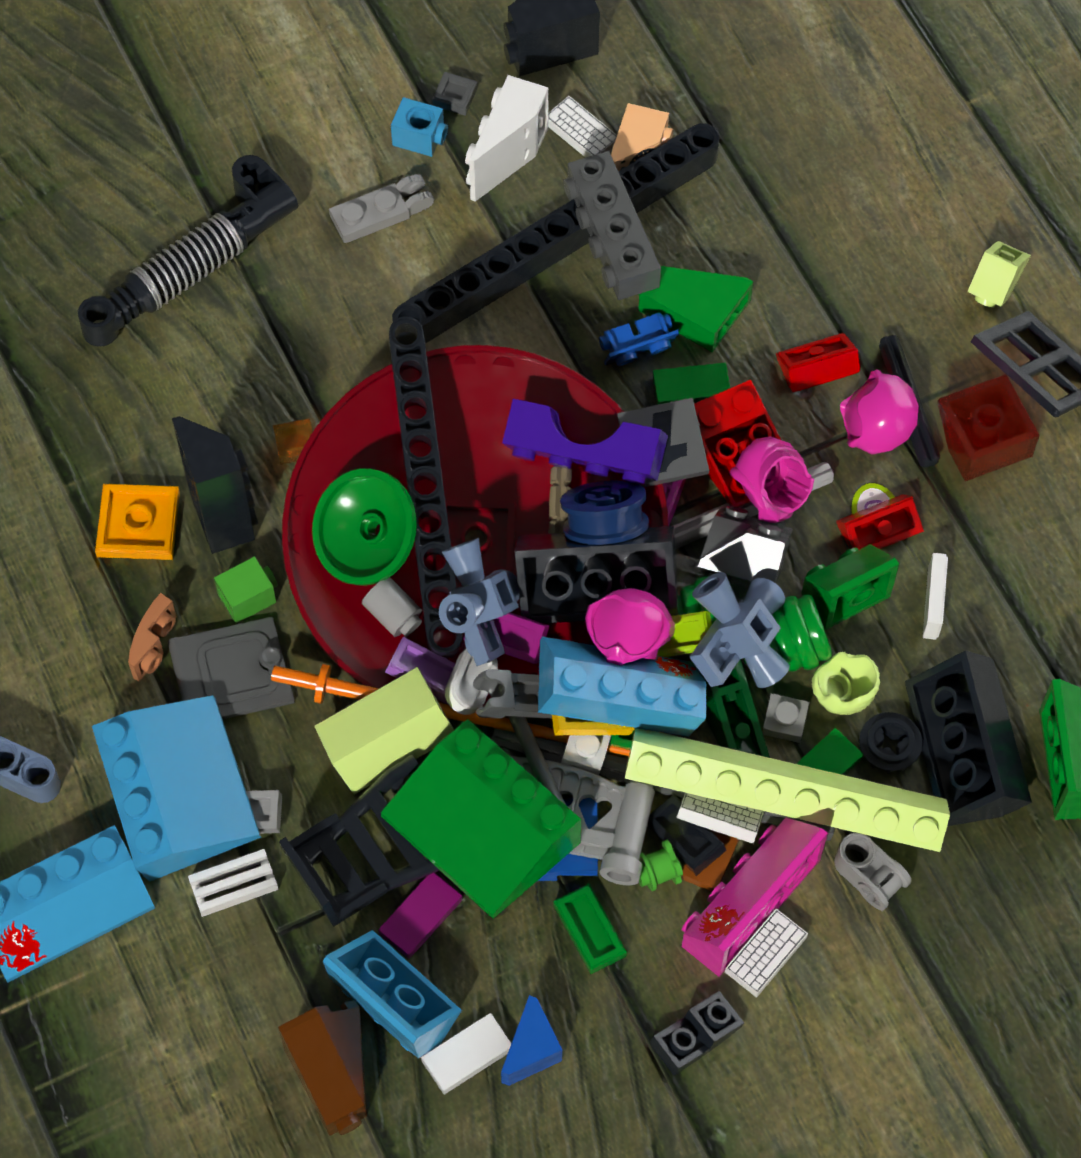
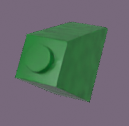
(698, 303)

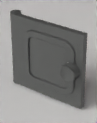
(229, 668)

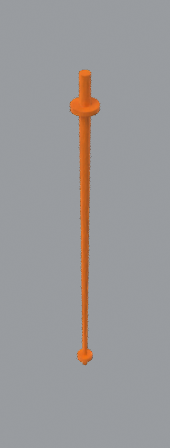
(324, 684)

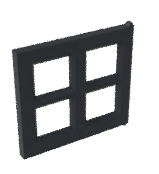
(1023, 374)

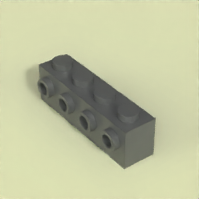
(612, 225)

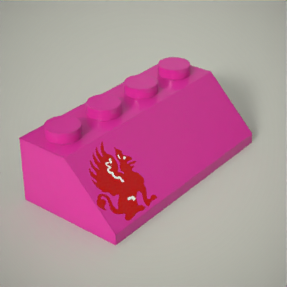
(753, 893)

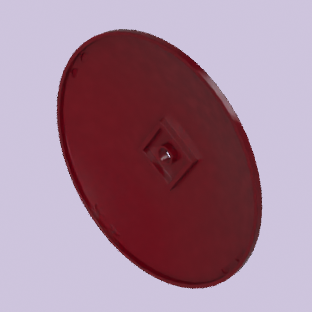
(480, 482)

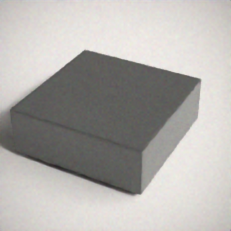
(455, 93)

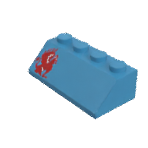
(641, 694)
(68, 902)

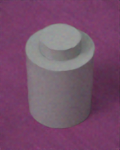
(393, 608)

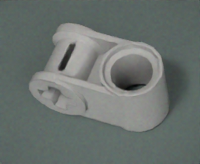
(872, 872)

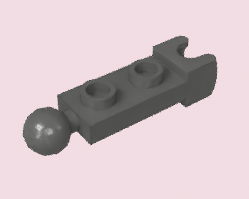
(510, 694)

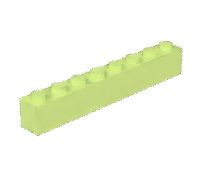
(788, 789)

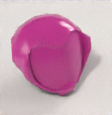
(880, 414)
(773, 478)
(629, 625)

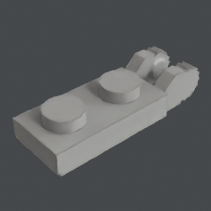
(380, 208)

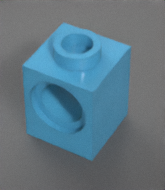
(412, 116)

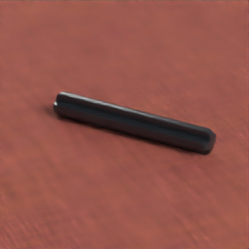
(922, 435)

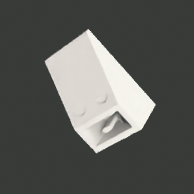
(507, 135)

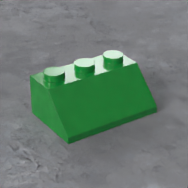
(1062, 743)

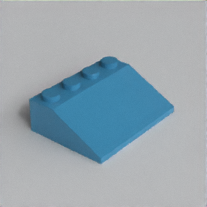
(175, 785)

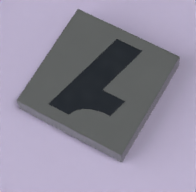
(684, 449)

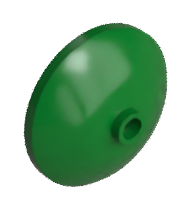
(347, 525)

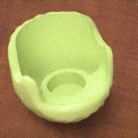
(846, 683)

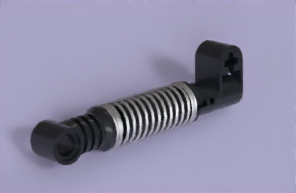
(222, 236)

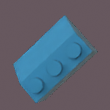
(392, 992)

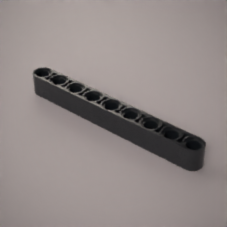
(422, 468)

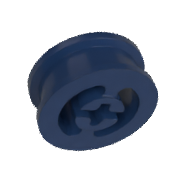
(604, 512)

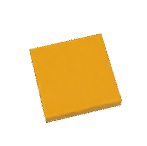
(137, 521)

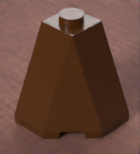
(330, 1063)

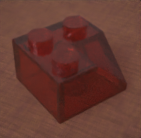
(987, 427)

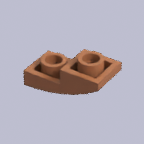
(146, 647)

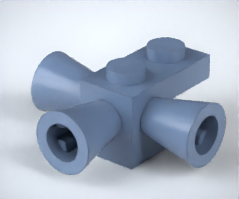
(478, 601)
(740, 631)

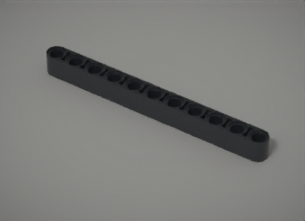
(548, 248)

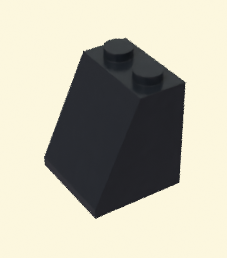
(550, 33)

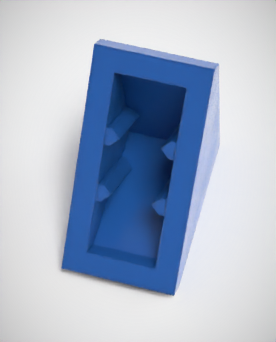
(532, 1046)

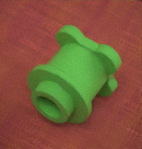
(660, 867)

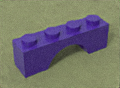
(631, 450)

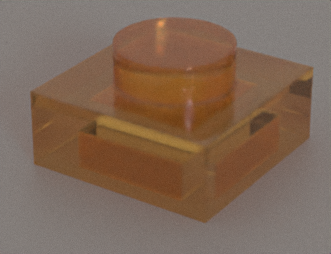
(291, 439)

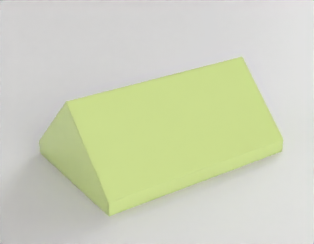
(384, 730)

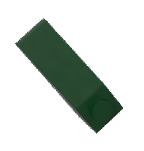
(733, 714)

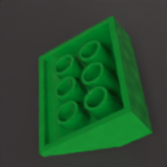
(483, 819)

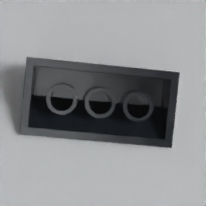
(216, 484)
(565, 577)
(968, 739)

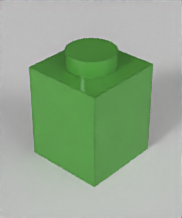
(246, 589)

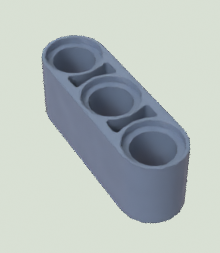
(24, 769)

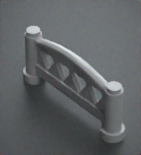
(620, 833)

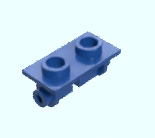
(652, 336)

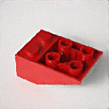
(727, 427)

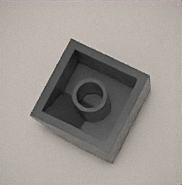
(745, 545)

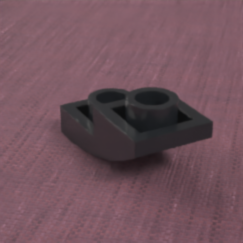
(696, 1033)

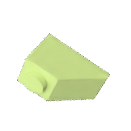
(997, 274)

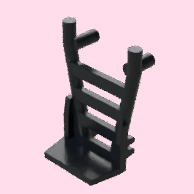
(322, 838)

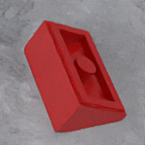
(819, 362)
(881, 523)

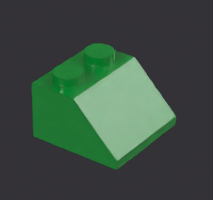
(851, 583)

